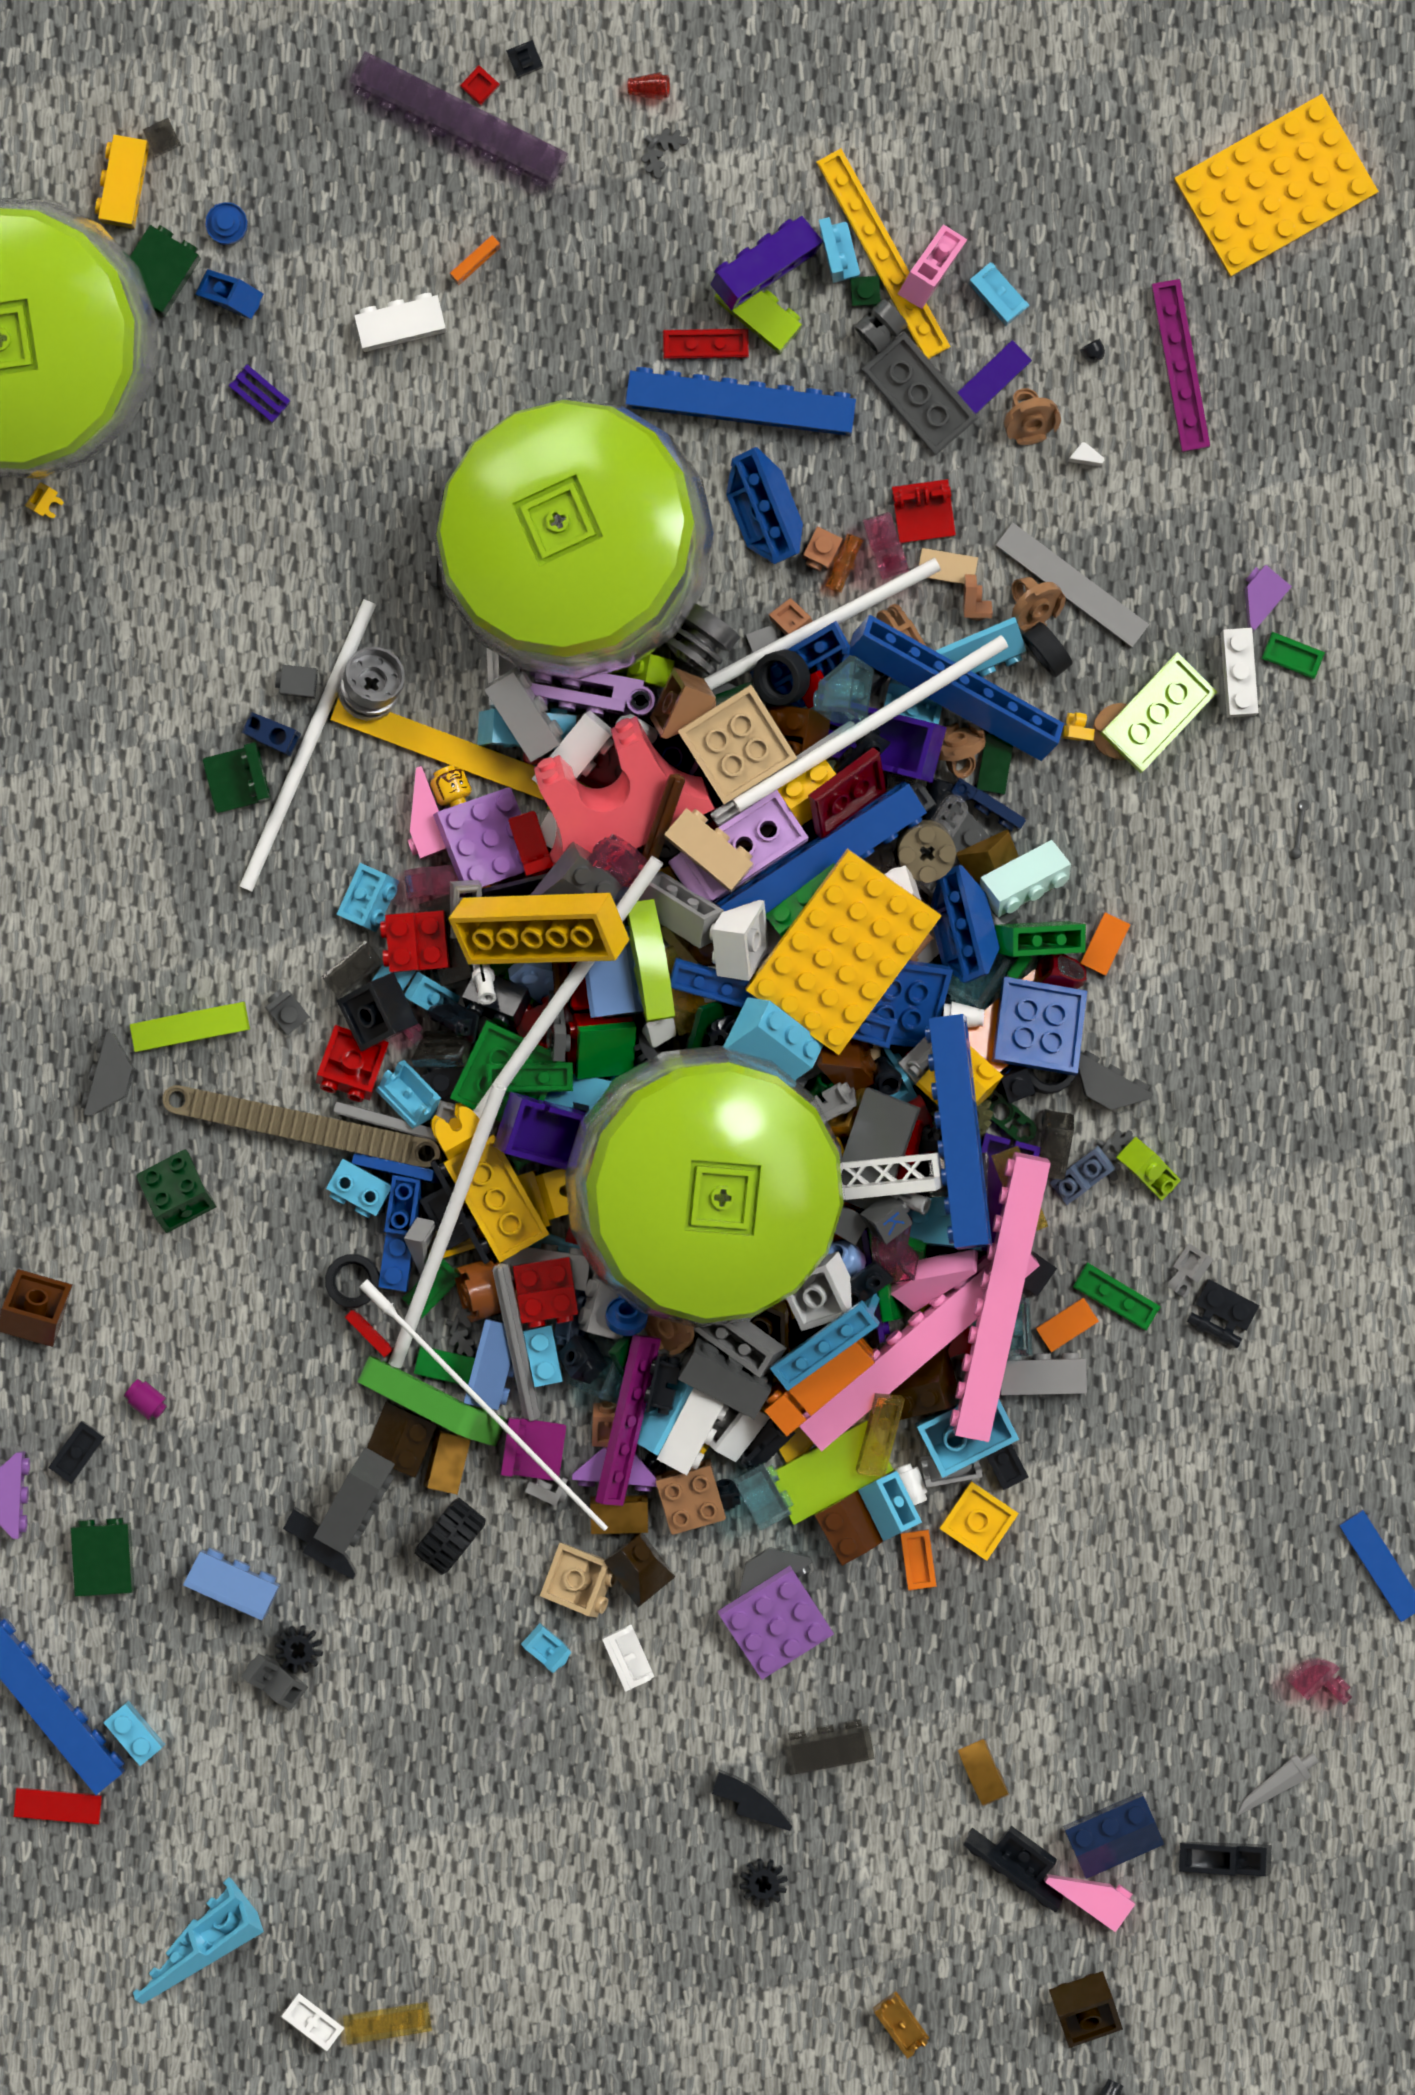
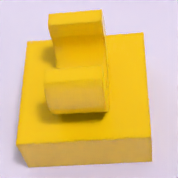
(42, 499)
(1075, 728)

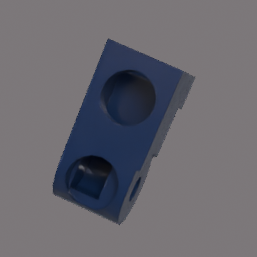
(271, 733)

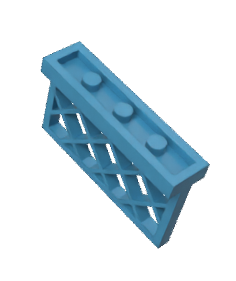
(827, 1343)

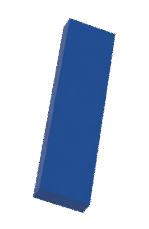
(1380, 1564)

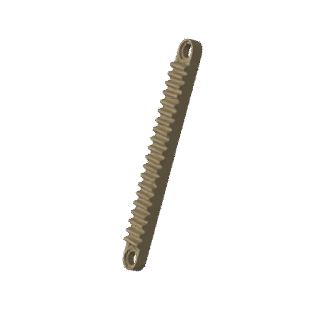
(300, 1126)

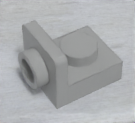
(542, 1490)

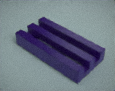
(241, 378)

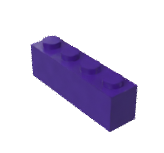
(766, 262)

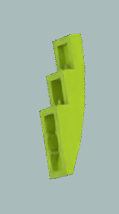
(650, 962)
(189, 1026)

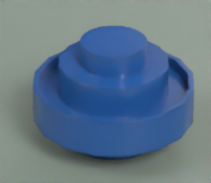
(226, 223)
(624, 1319)

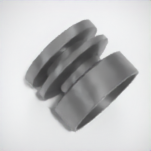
(701, 639)
(371, 683)

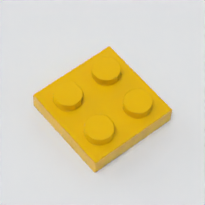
(978, 1520)

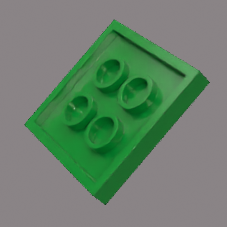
(493, 1046)

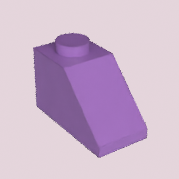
(1263, 594)

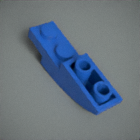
(401, 1214)

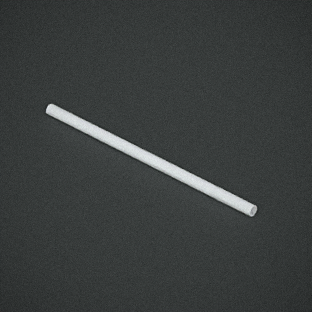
(839, 615)
(870, 723)
(306, 747)
(568, 987)
(448, 1223)

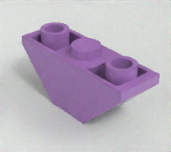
(591, 1472)
(14, 1494)

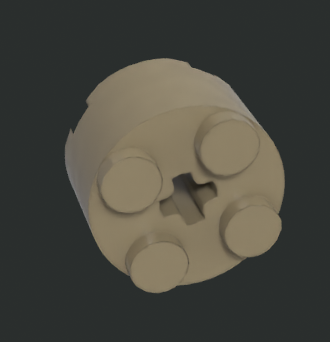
(931, 866)

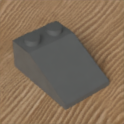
(577, 876)

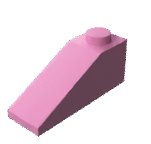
(932, 266)
(424, 831)
(935, 1277)
(1099, 1899)

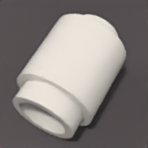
(913, 1482)

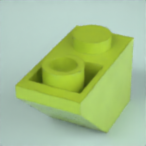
(651, 669)
(1148, 1168)

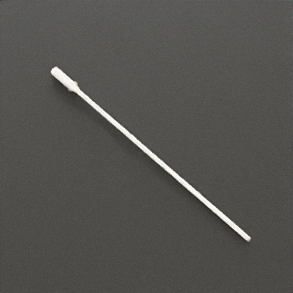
(388, 1308)

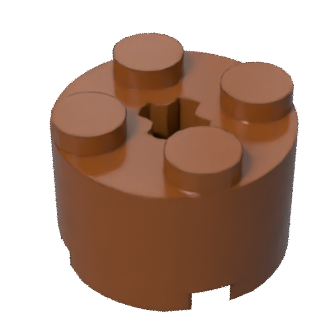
(478, 1290)

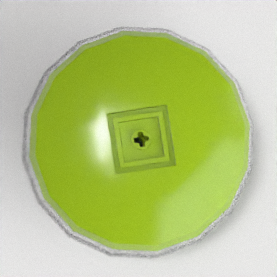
(71, 339)
(574, 538)
(705, 1186)

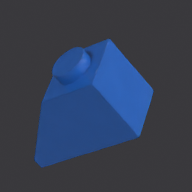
(230, 293)

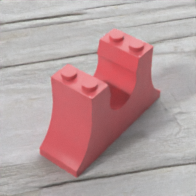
(621, 808)

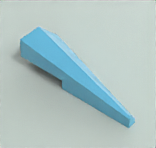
(221, 1930)

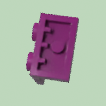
(543, 1438)

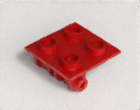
(923, 511)

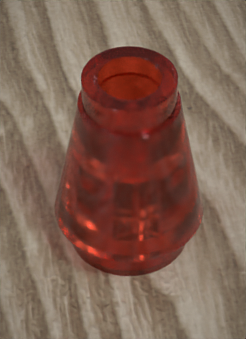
(650, 86)

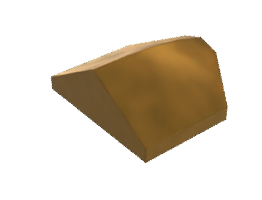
(988, 855)

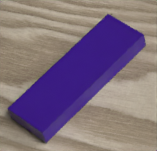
(994, 376)

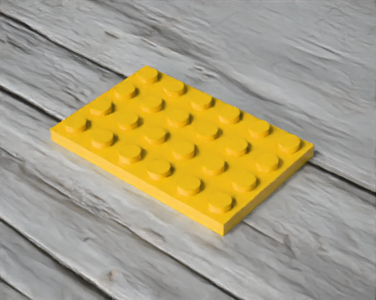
(1276, 185)
(843, 951)

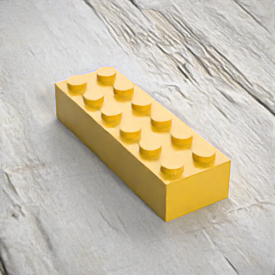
(539, 928)

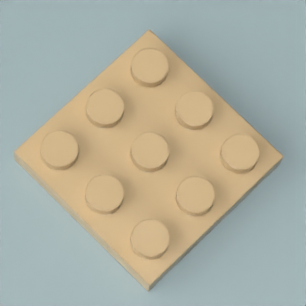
(737, 744)

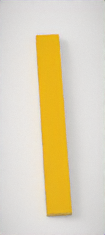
(880, 250)
(445, 749)

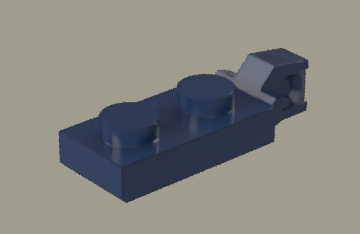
(987, 805)

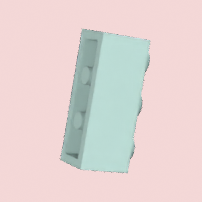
(1025, 878)

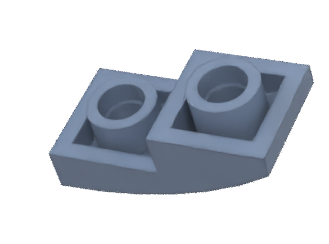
(1083, 1175)

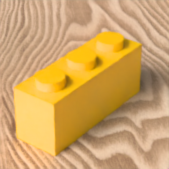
(122, 181)

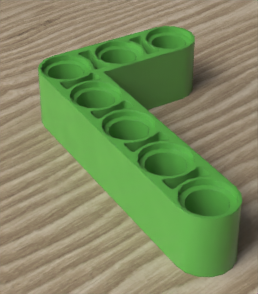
(430, 1402)

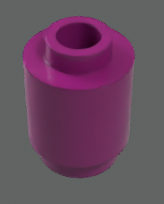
(145, 1399)

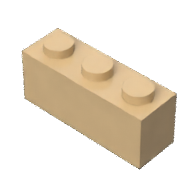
(709, 849)

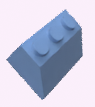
(613, 986)
(491, 1366)
(232, 1583)

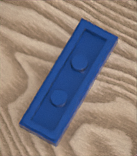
(395, 1168)

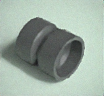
(881, 326)

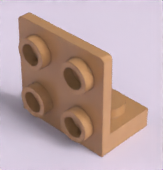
(691, 1498)

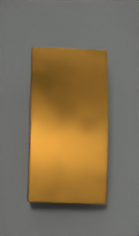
(983, 1772)

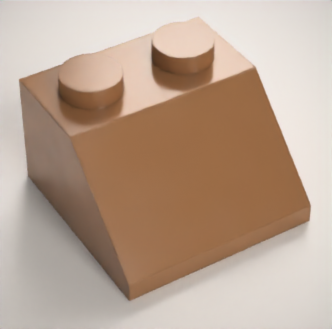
(681, 702)

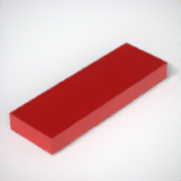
(706, 344)
(58, 1805)

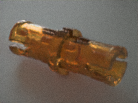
(844, 563)

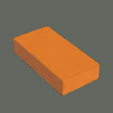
(475, 260)
(1105, 944)
(1067, 1324)
(918, 1559)

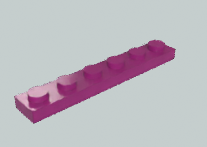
(1180, 365)
(627, 1421)

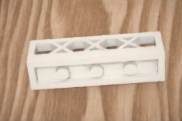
(894, 1186)

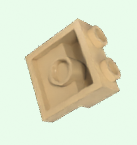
(578, 1581)

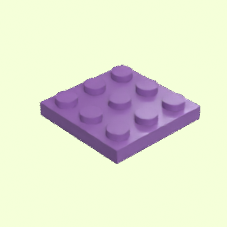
(481, 838)
(775, 1622)

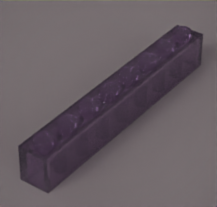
(459, 120)

